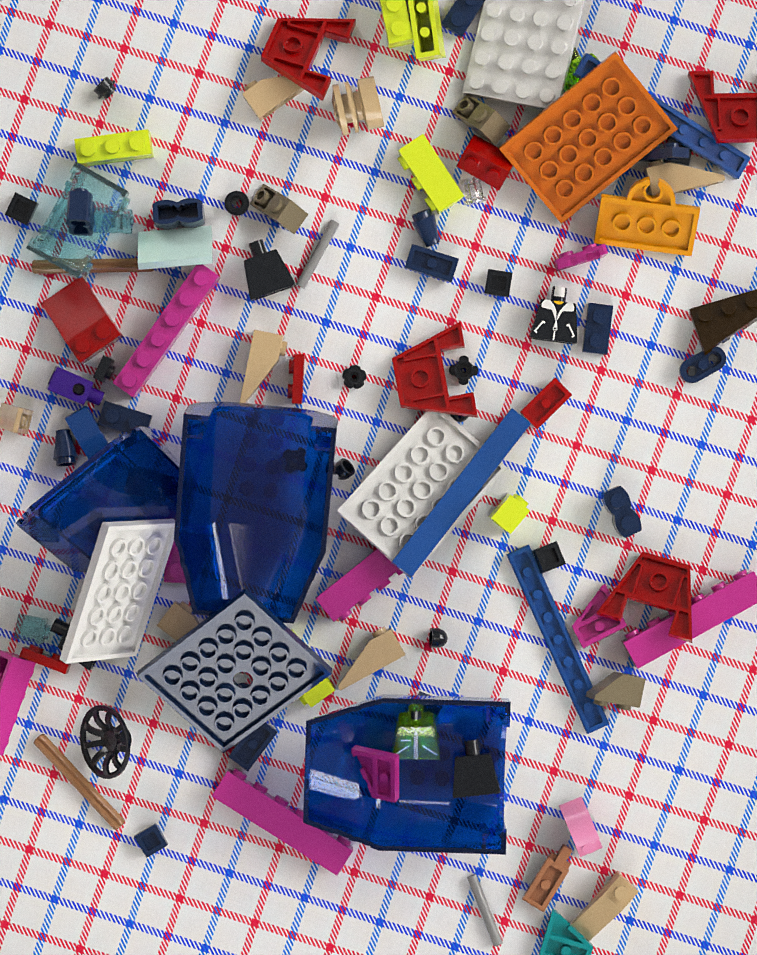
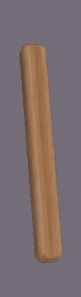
(100, 266)
(79, 781)

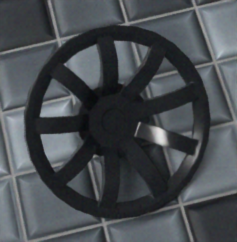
(112, 741)

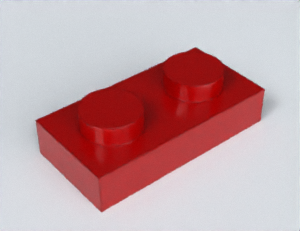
(296, 367)
(545, 403)
(35, 654)

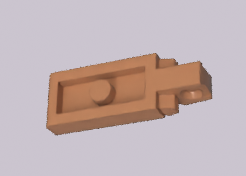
(548, 879)

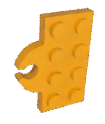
(647, 220)

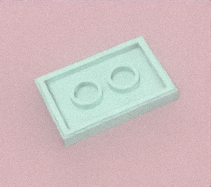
(175, 247)

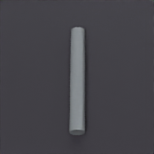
(317, 254)
(485, 910)

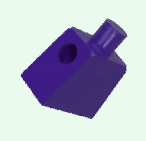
(63, 382)

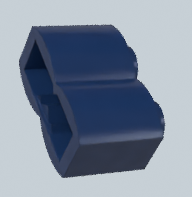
(80, 212)
(172, 214)
(619, 506)

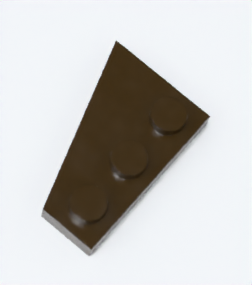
(723, 318)

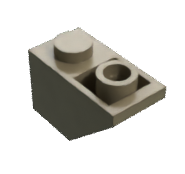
(481, 119)
(279, 208)
(618, 688)

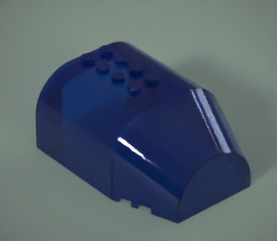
(253, 503)
(426, 813)

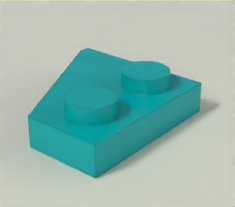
(563, 938)

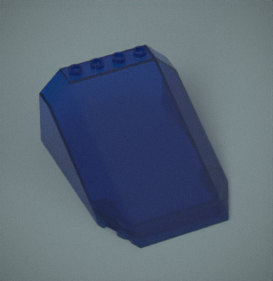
(122, 482)

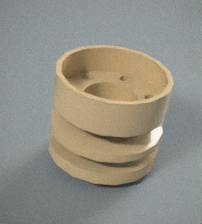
(357, 105)

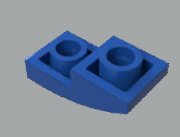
(86, 431)

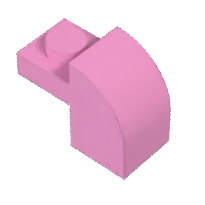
(580, 826)

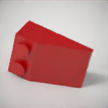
(82, 320)

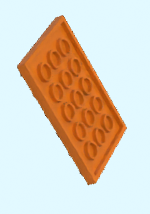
(588, 137)

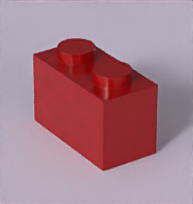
(485, 162)

